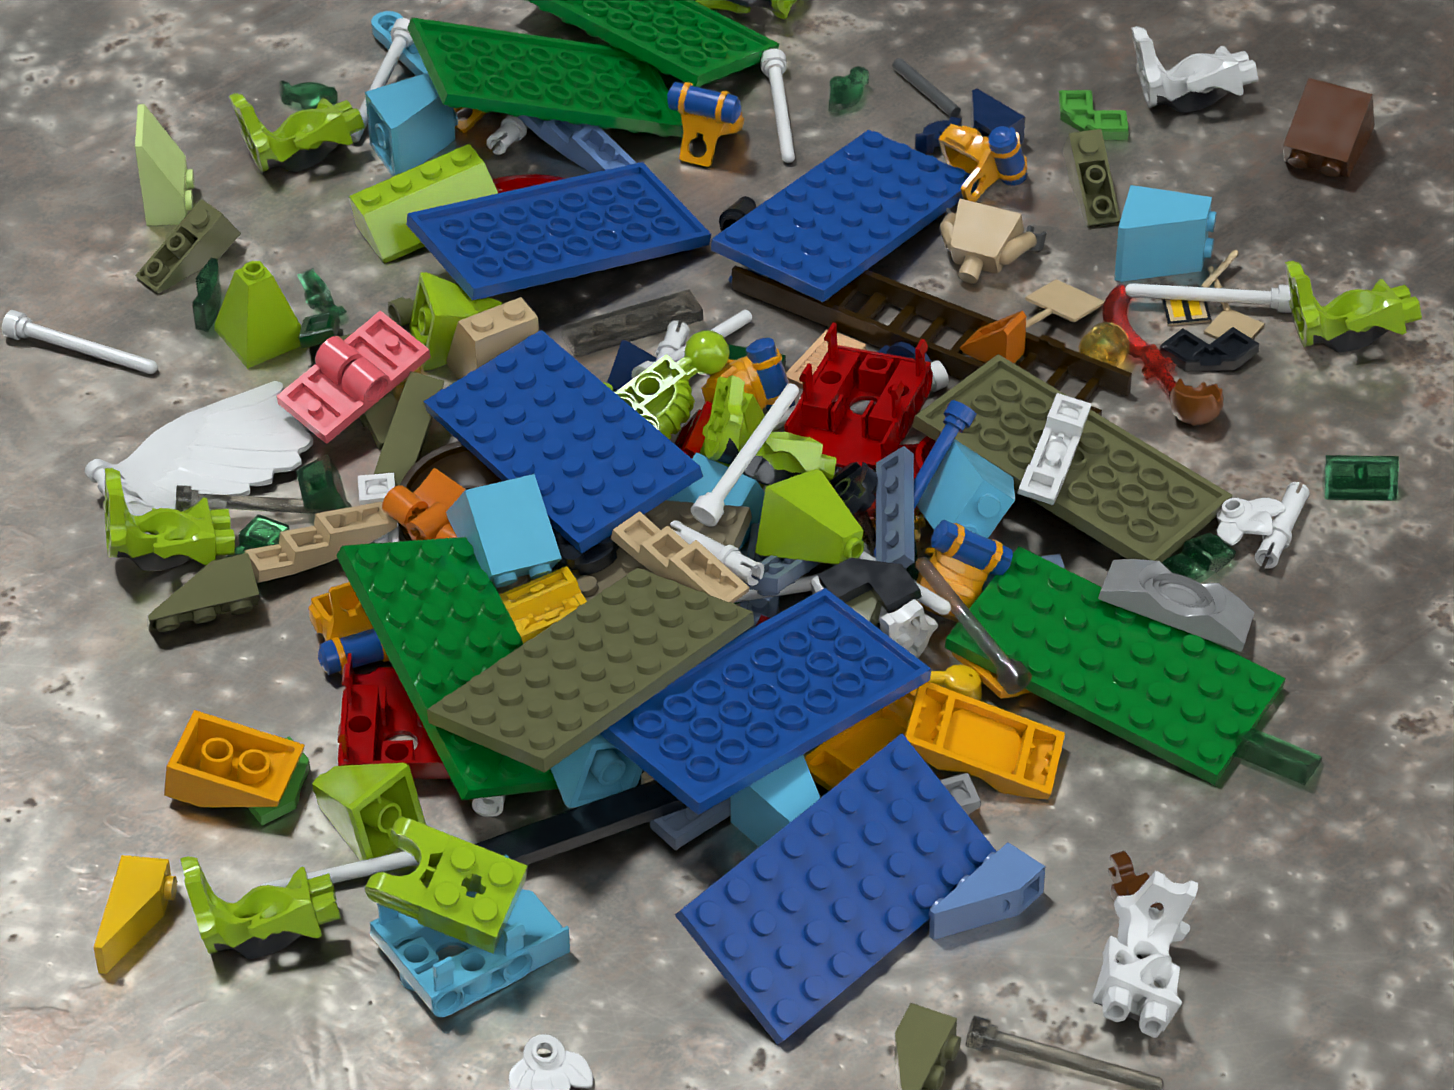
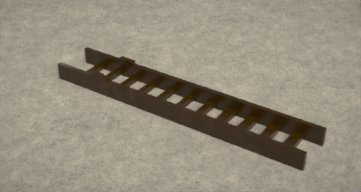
(943, 313)

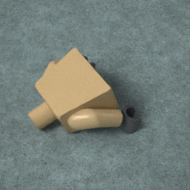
(986, 238)

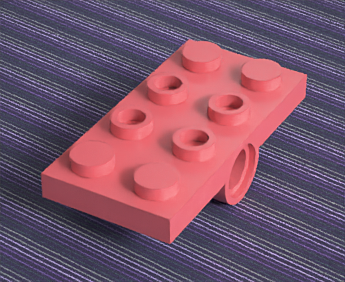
(352, 376)

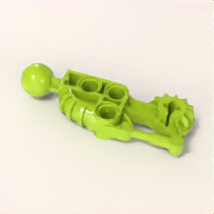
(669, 380)

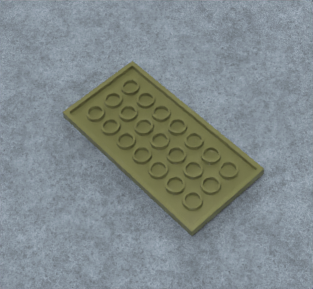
(1116, 482)
(590, 669)

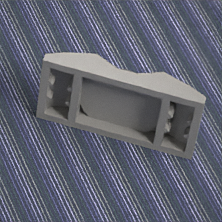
(1178, 601)

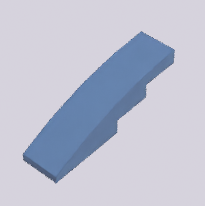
(580, 143)

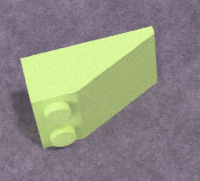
(161, 172)

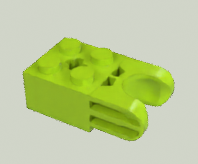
(440, 884)

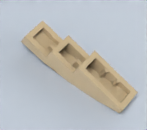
(319, 544)
(677, 560)

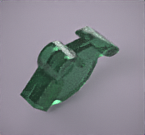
(847, 90)
(307, 94)
(317, 293)

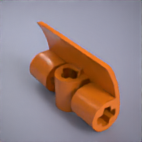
(425, 508)

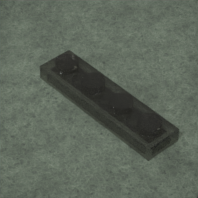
(631, 323)

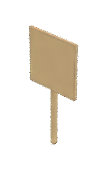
(1063, 301)

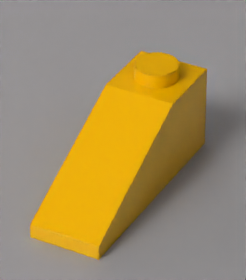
(133, 907)

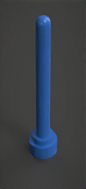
(957, 418)

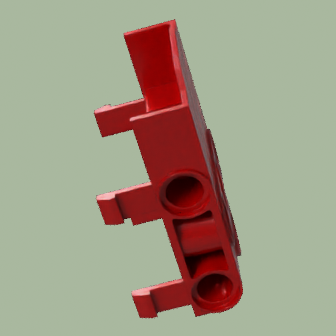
(855, 375)
(376, 710)

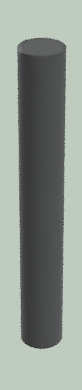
(926, 88)

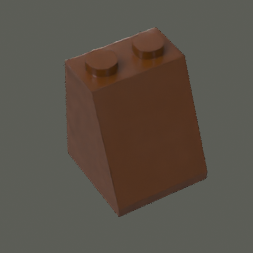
(1329, 128)

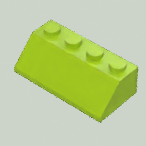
(383, 208)

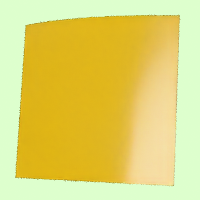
(542, 602)

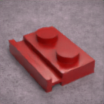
(691, 434)

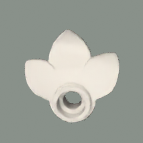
(1247, 517)
(549, 1073)

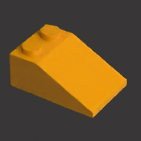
(230, 765)

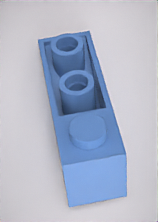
(994, 892)

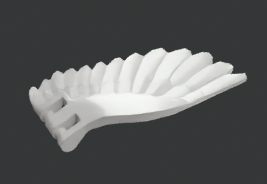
(212, 450)

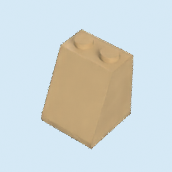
(490, 334)

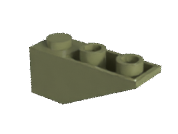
(1091, 177)
(189, 247)
(216, 589)
(923, 1047)

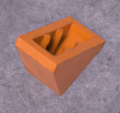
(1000, 337)

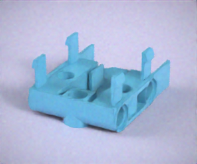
(447, 986)

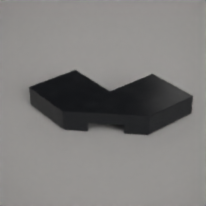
(1224, 353)
(857, 576)

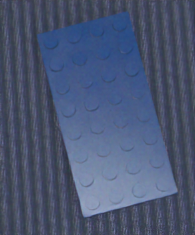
(843, 215)
(557, 230)
(557, 420)
(766, 700)
(836, 888)

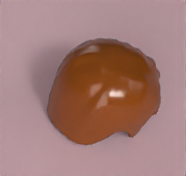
(1197, 404)

